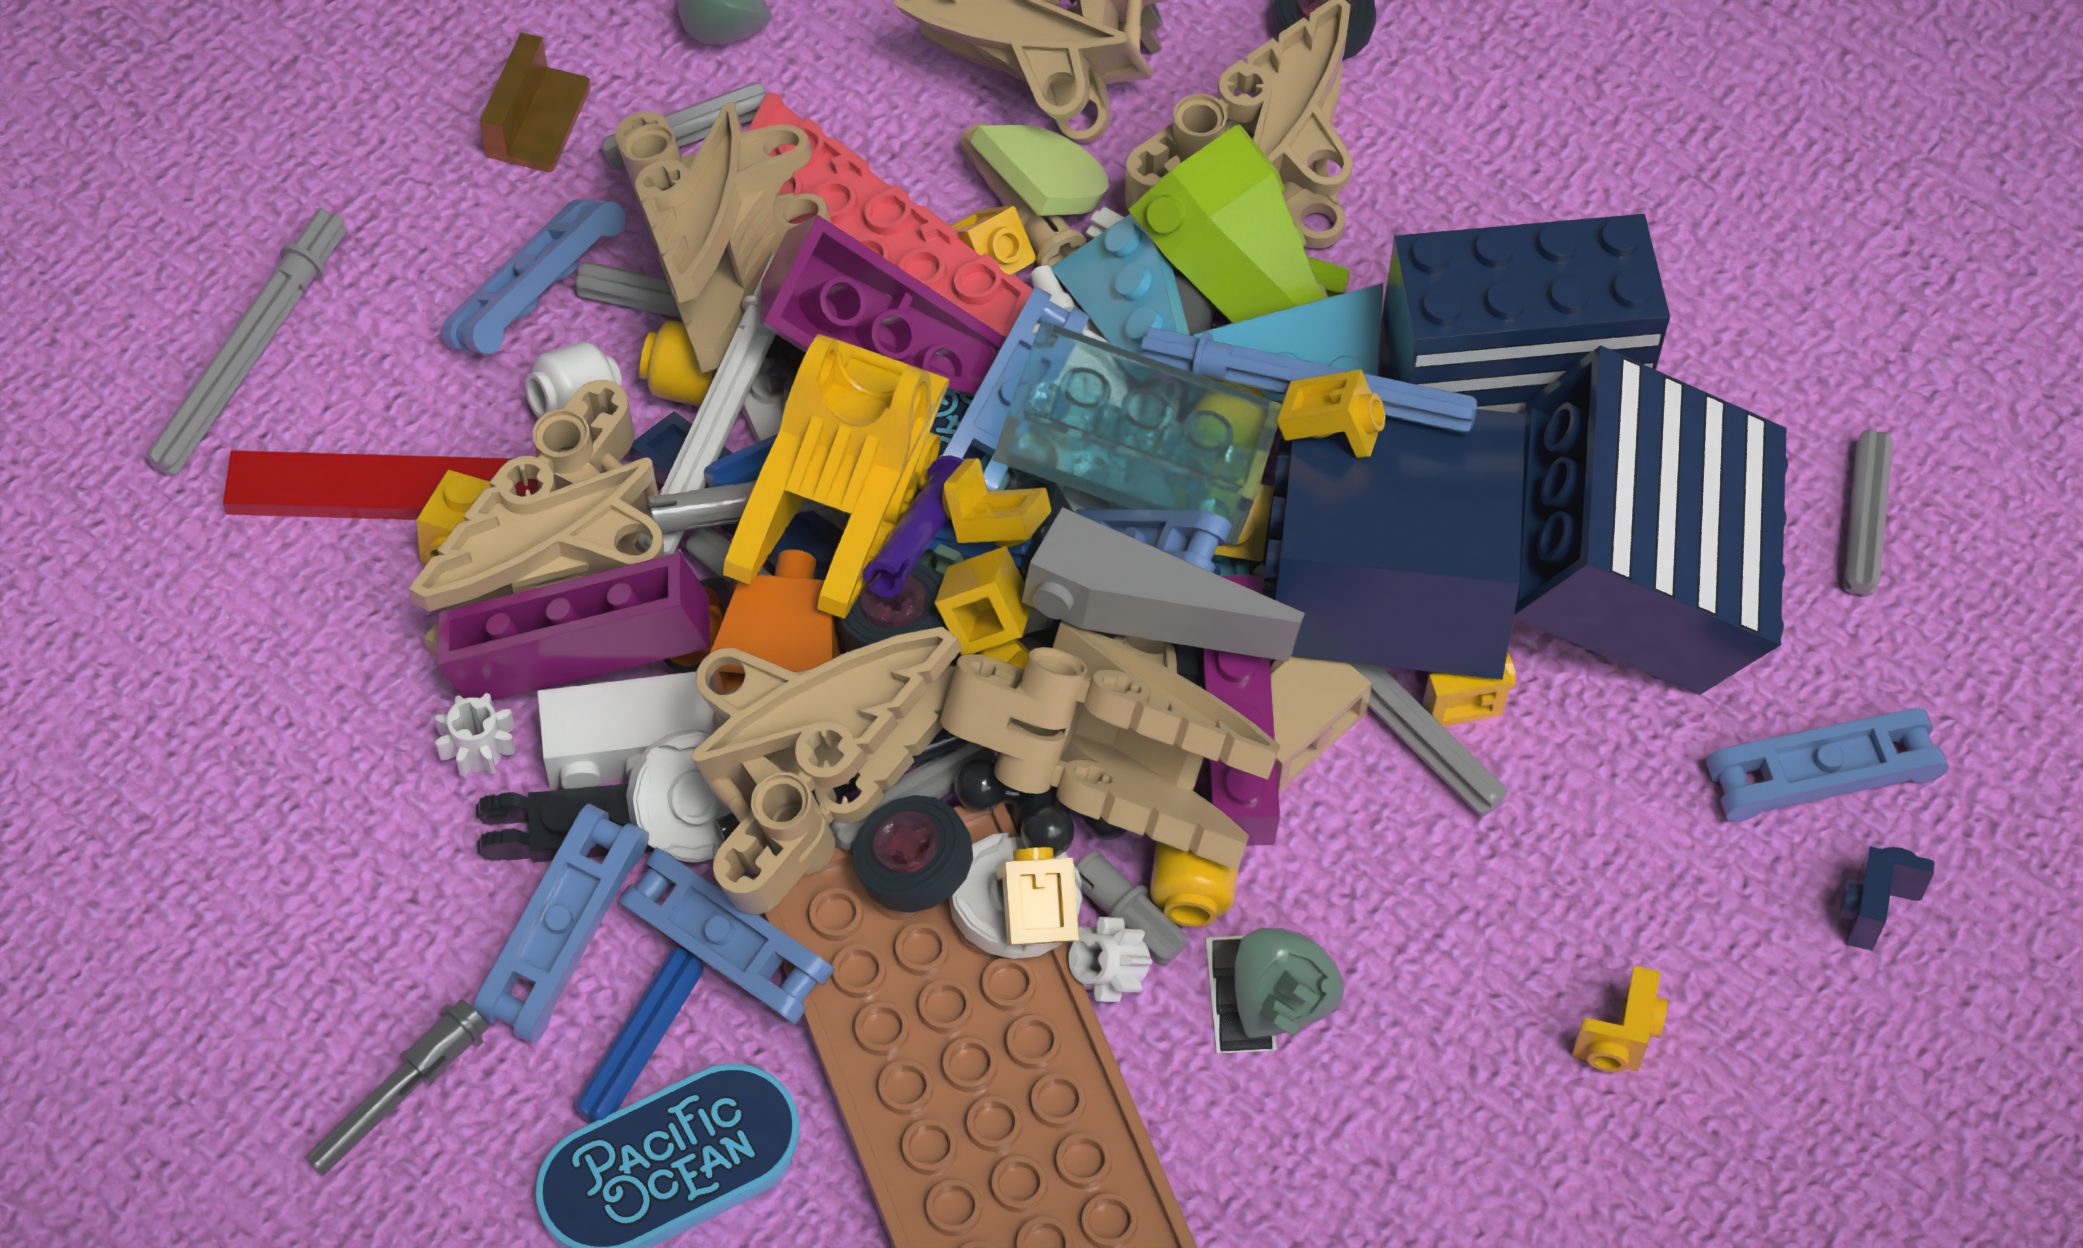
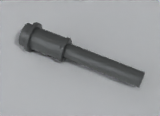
(422, 1063)

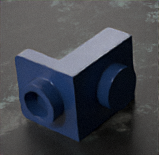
(1882, 874)

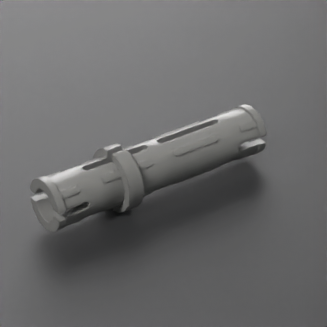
(707, 507)

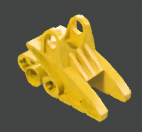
(849, 440)

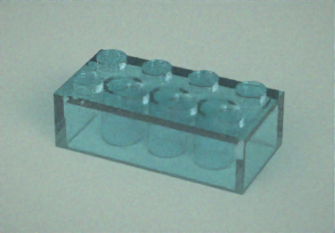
(1136, 429)

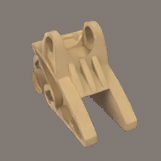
(1053, 50)
(1287, 119)
(715, 214)
(573, 527)
(814, 732)
(1111, 734)

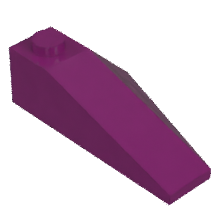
(850, 293)

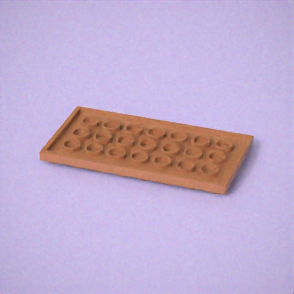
(973, 1078)

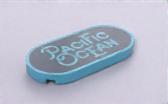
(669, 1160)

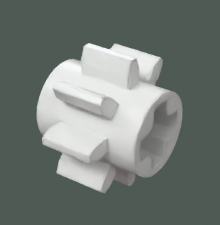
(478, 751)
(1110, 959)

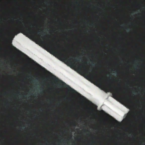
(719, 408)

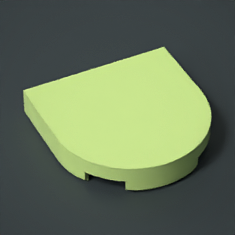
(1043, 168)

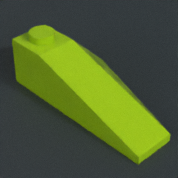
(1231, 229)

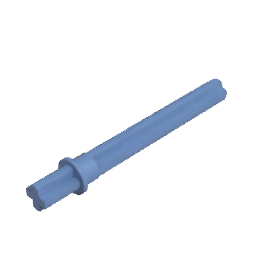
(1275, 372)

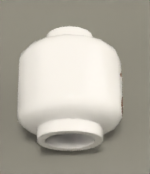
(563, 371)

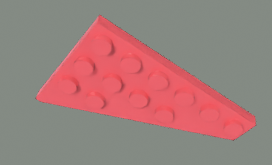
(895, 226)

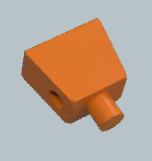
(778, 621)

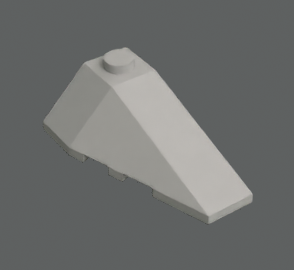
(1138, 591)

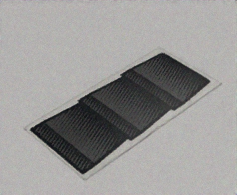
(1227, 1022)

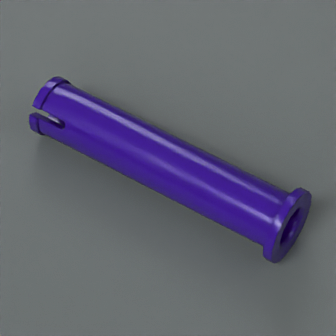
(912, 533)

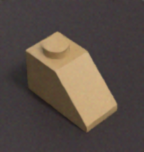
(1313, 709)

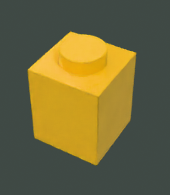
(983, 601)

